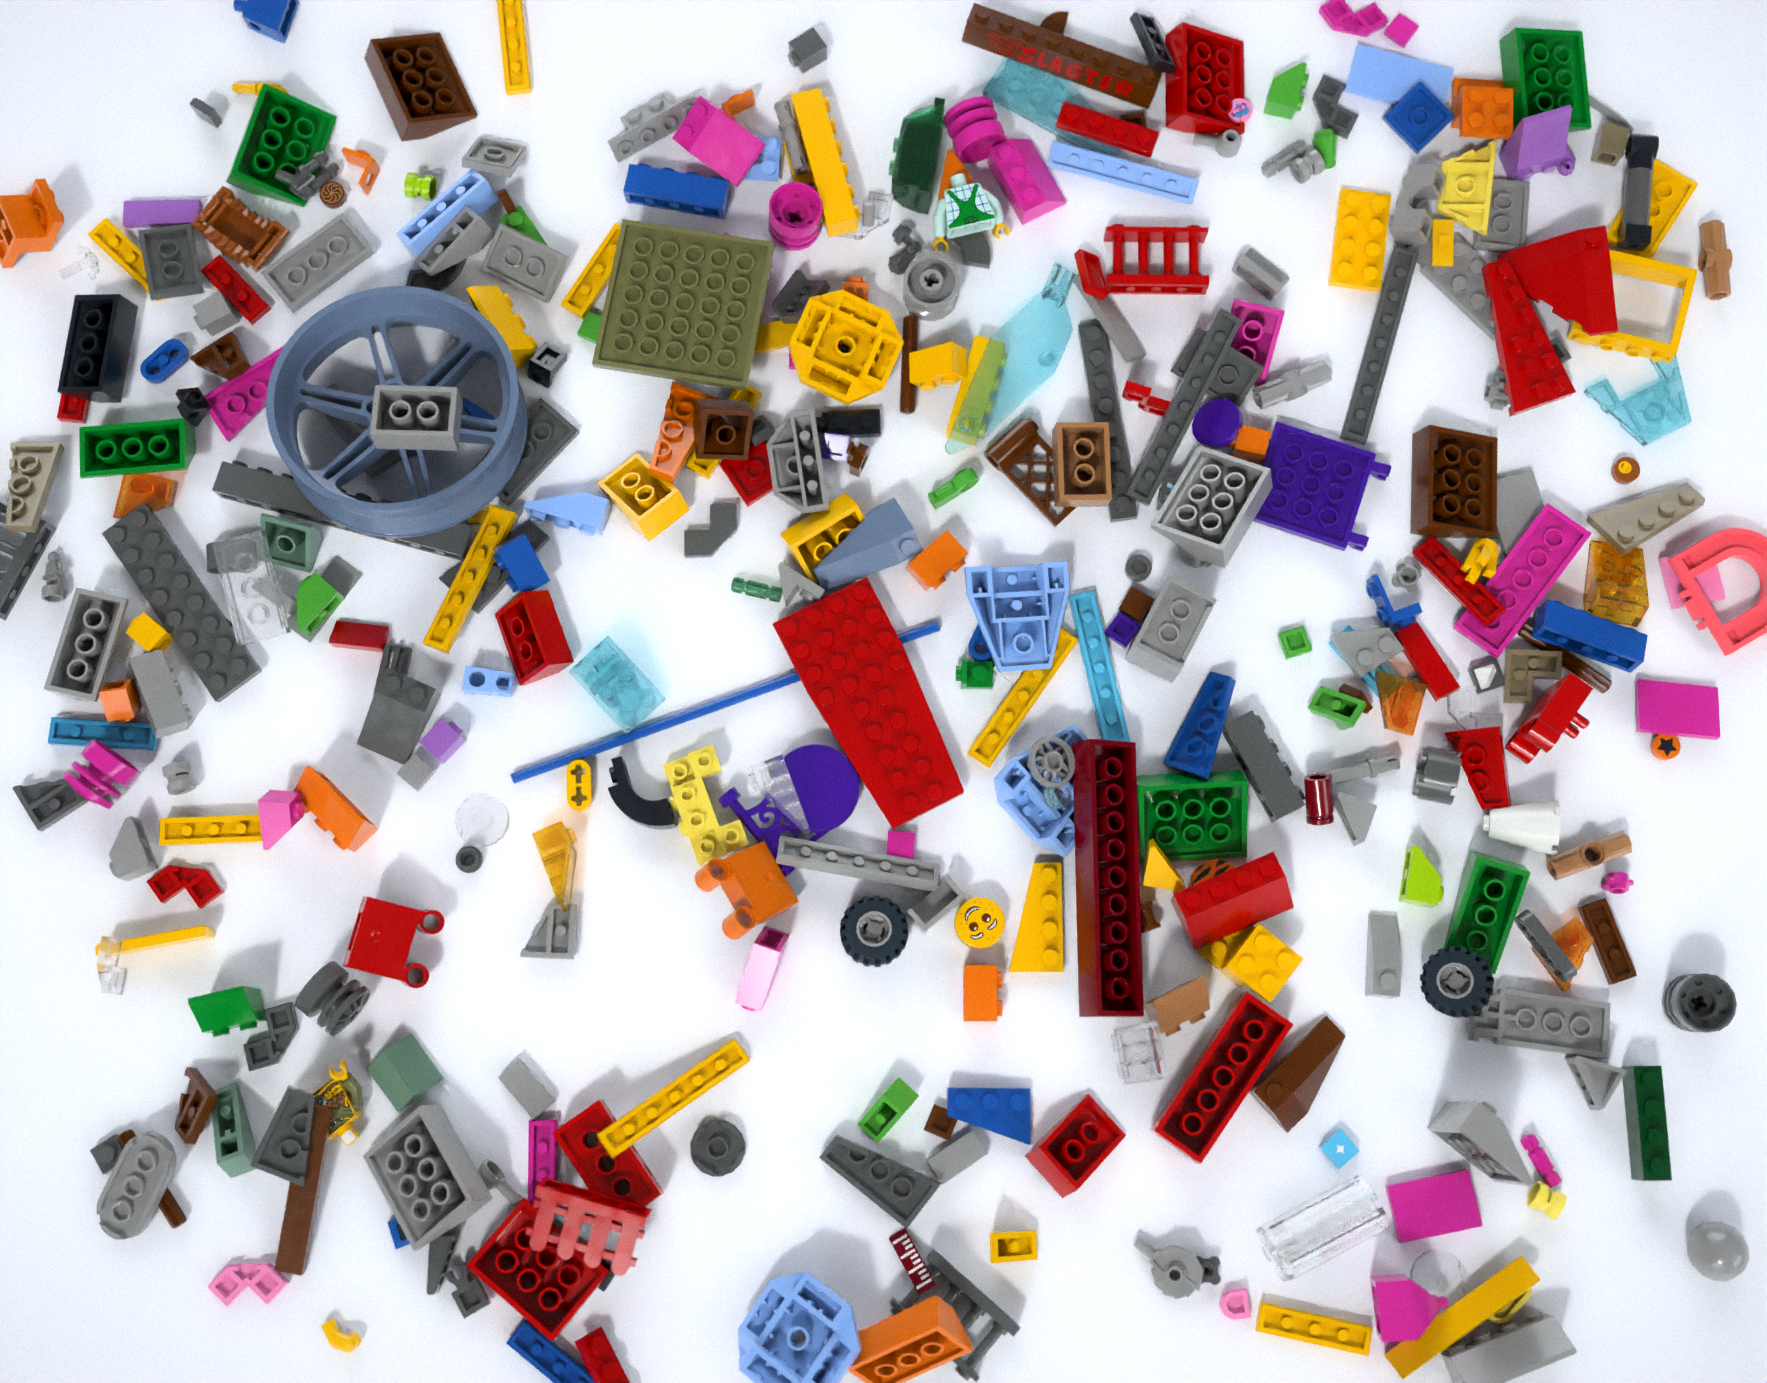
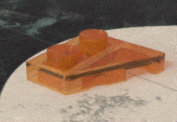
(147, 489)
(1399, 701)
(1574, 942)

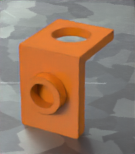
(739, 103)
(364, 160)

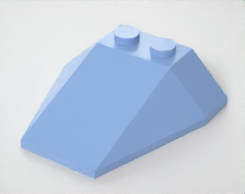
(1019, 611)
(1024, 802)

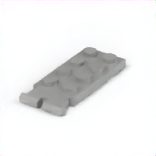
(1461, 283)
(1544, 1023)

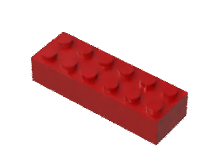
(1221, 1077)

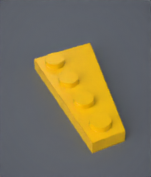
(1041, 923)

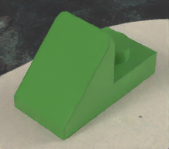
(1337, 707)

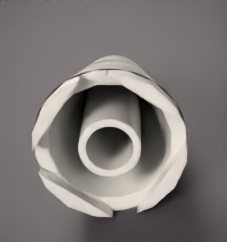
(1526, 825)

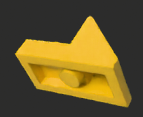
(1013, 1246)

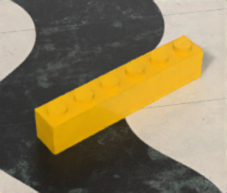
(824, 162)

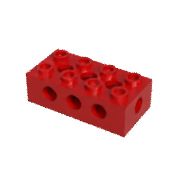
(589, 1160)

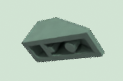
(232, 1132)

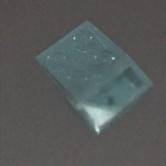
(617, 685)

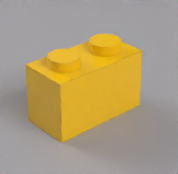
(938, 366)

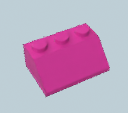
(1024, 179)

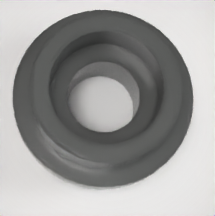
(461, 859)

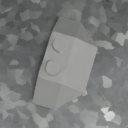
(797, 463)

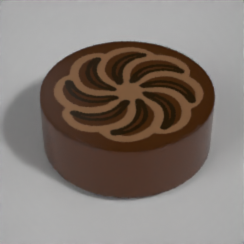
(332, 195)

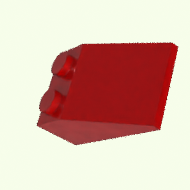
(1075, 1146)

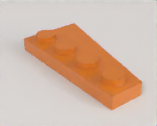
(676, 433)

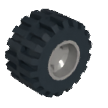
(874, 931)
(1457, 982)

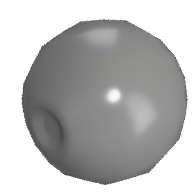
(1718, 1251)

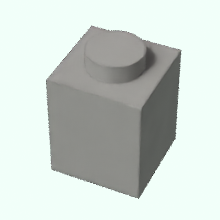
(214, 314)

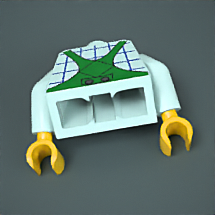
(966, 211)

